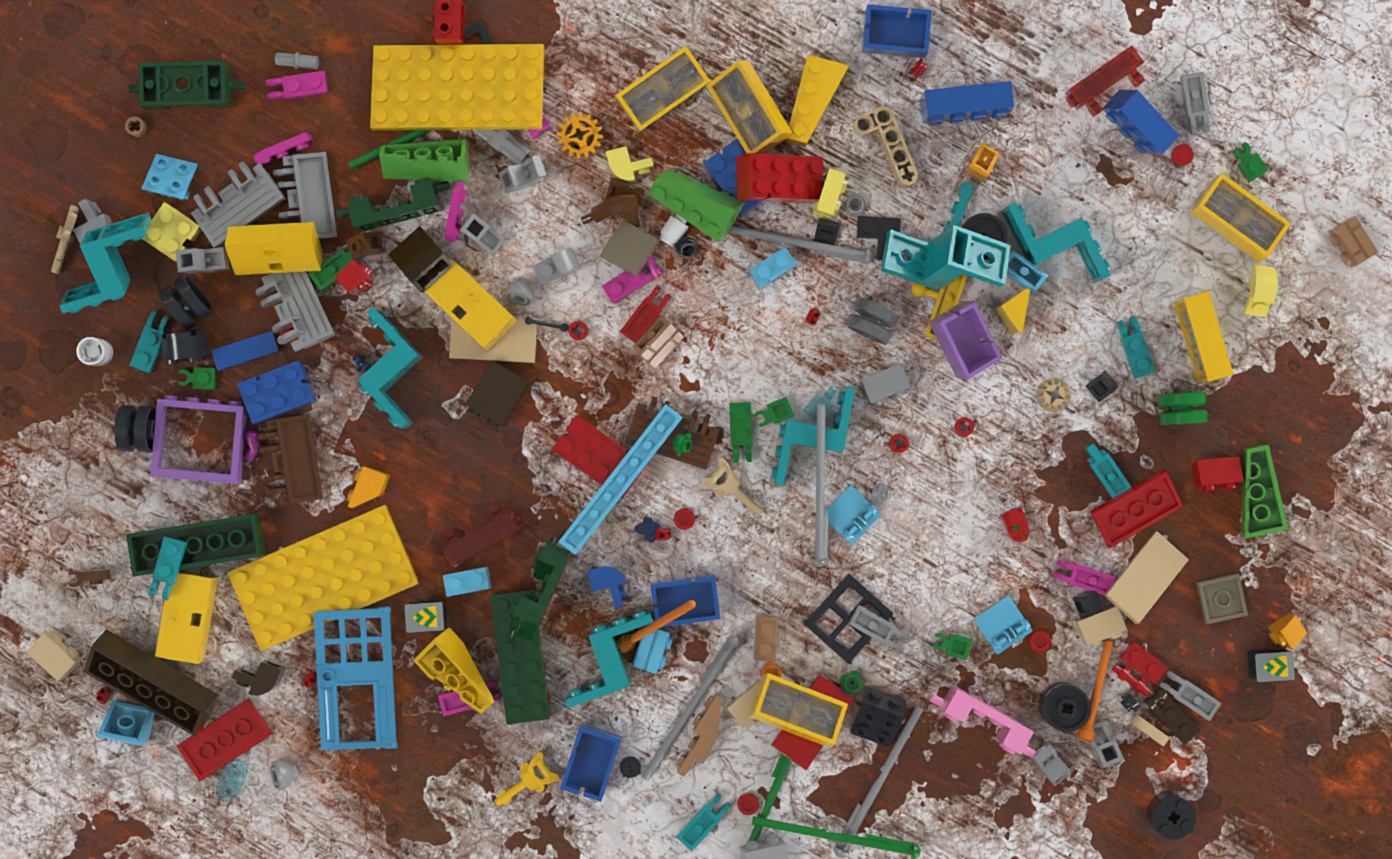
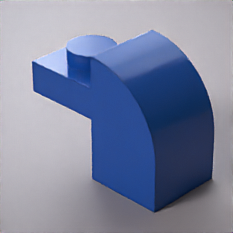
(608, 577)

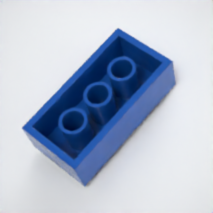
(966, 102)

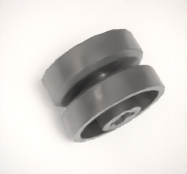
(873, 317)

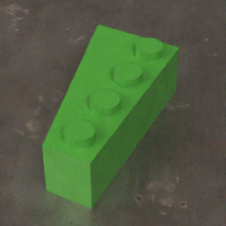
(431, 160)
(697, 203)
(1261, 497)

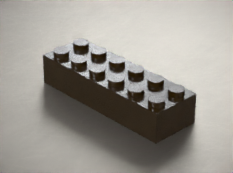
(150, 682)

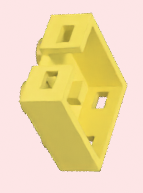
(833, 187)
(170, 230)

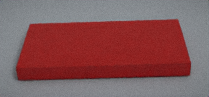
(1136, 508)
(224, 739)
(802, 750)

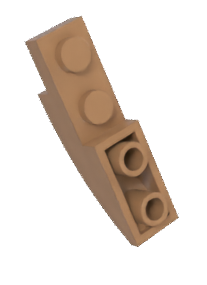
(706, 727)

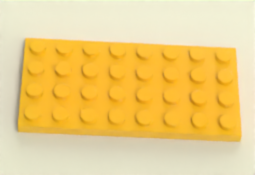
(457, 87)
(325, 572)

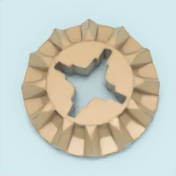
(1044, 399)

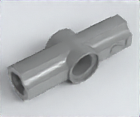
(504, 143)

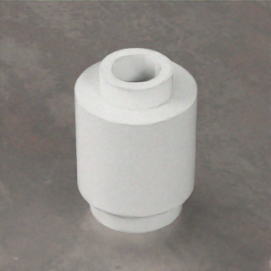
(673, 230)

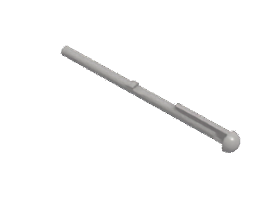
(821, 248)
(821, 539)
(708, 678)
(860, 811)

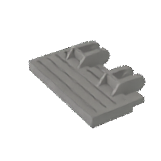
(311, 193)
(237, 206)
(299, 309)

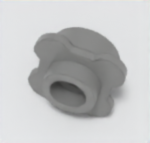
(879, 493)

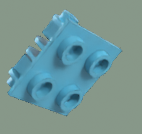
(170, 177)
(852, 514)
(1003, 625)

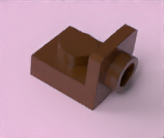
(365, 245)

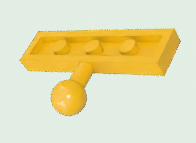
(945, 298)

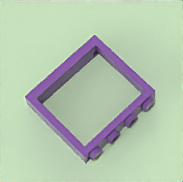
(238, 444)

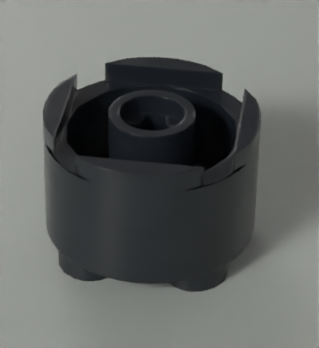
(184, 345)
(1160, 809)

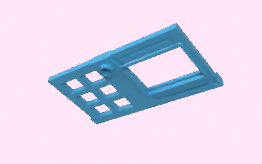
(355, 673)

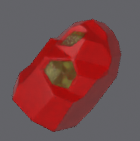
(1015, 524)

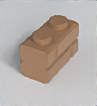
(1352, 242)
(658, 342)
(765, 638)

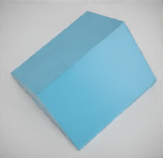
(127, 723)

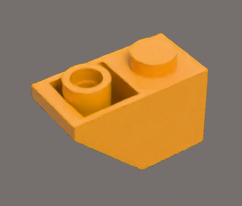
(369, 486)
(1287, 631)

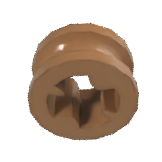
(128, 126)

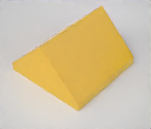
(1014, 311)

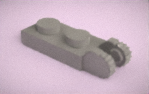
(1195, 101)
(876, 627)
(1192, 697)

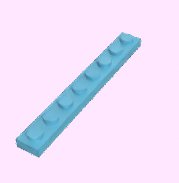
(620, 479)

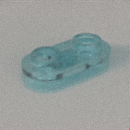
(231, 779)

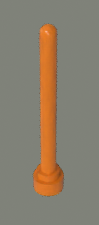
(628, 641)
(1087, 731)

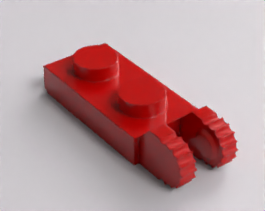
(644, 316)

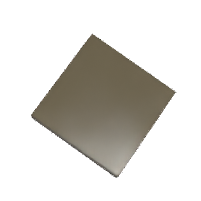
(629, 248)
(1221, 598)

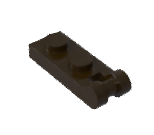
(1172, 716)

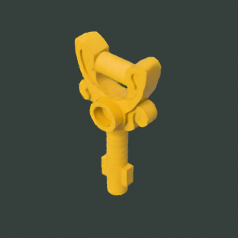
(529, 779)

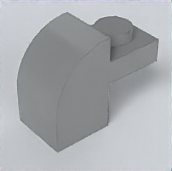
(523, 175)
(91, 212)
(482, 234)
(202, 260)
(558, 265)
(1104, 747)
(1050, 764)

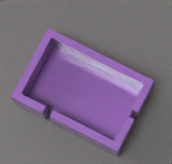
(960, 338)

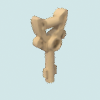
(64, 234)
(730, 486)

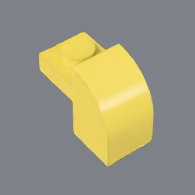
(623, 168)
(1263, 290)

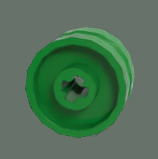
(1182, 408)

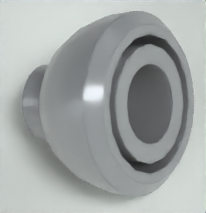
(520, 292)
(282, 774)

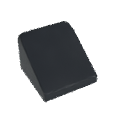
(826, 231)
(1102, 386)
(1087, 604)

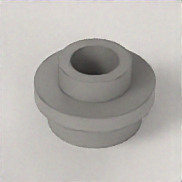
(858, 199)

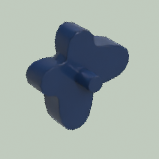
(362, 364)
(647, 528)

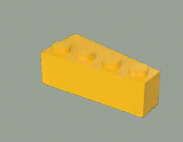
(815, 92)

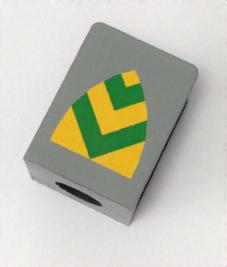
(426, 616)
(1271, 665)

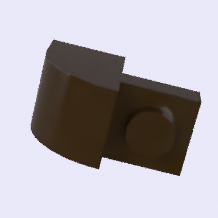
(263, 681)

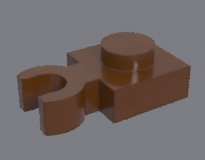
(620, 187)

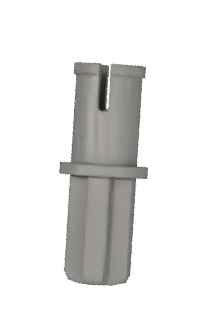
(296, 60)

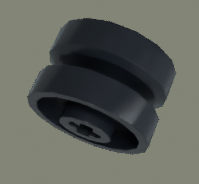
(988, 226)
(185, 302)
(135, 428)
(1076, 711)

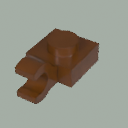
(93, 577)

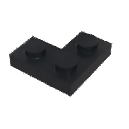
(876, 228)

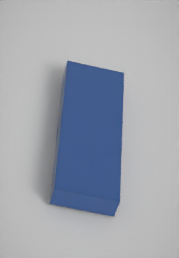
(245, 351)

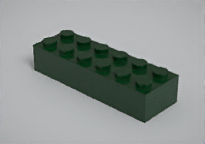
(206, 543)
(520, 664)

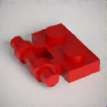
(1142, 662)

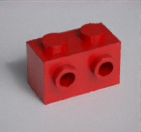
(449, 22)
(356, 278)
(1217, 473)

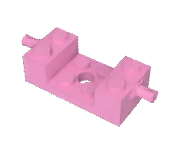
(1012, 735)

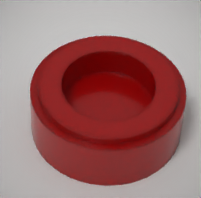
(1182, 155)
(684, 519)
(1039, 641)
(748, 803)

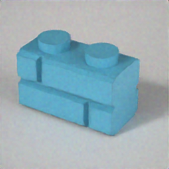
(772, 267)
(1024, 273)
(467, 581)
(651, 651)

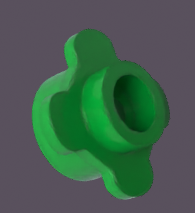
(682, 443)
(854, 676)

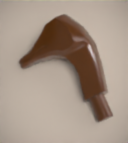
(623, 205)

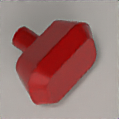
(812, 316)
(662, 534)
(310, 679)
(103, 695)

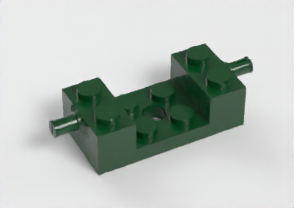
(207, 86)
(366, 217)
(527, 614)

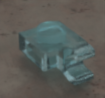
(811, 407)

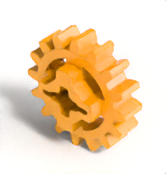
(570, 138)

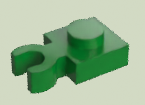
(1251, 165)
(201, 378)
(777, 411)
(955, 646)

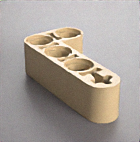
(889, 147)

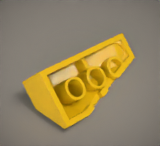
(452, 665)

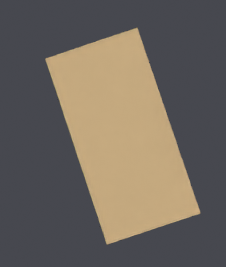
(514, 346)
(1146, 577)

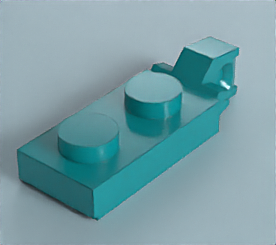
(1106, 471)

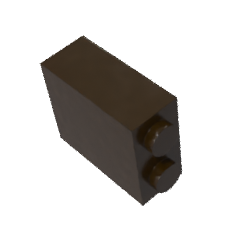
(420, 259)
(497, 394)

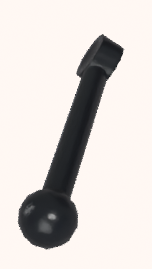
(563, 327)

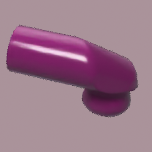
(254, 445)

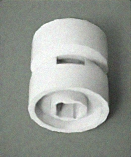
(94, 351)

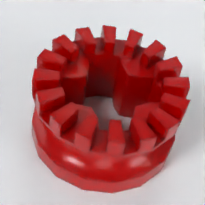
(918, 69)
(574, 325)
(957, 427)
(901, 449)

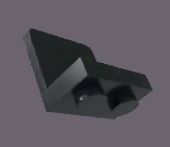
(878, 717)

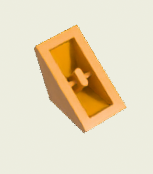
(982, 162)

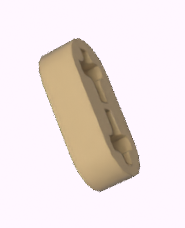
(1149, 730)

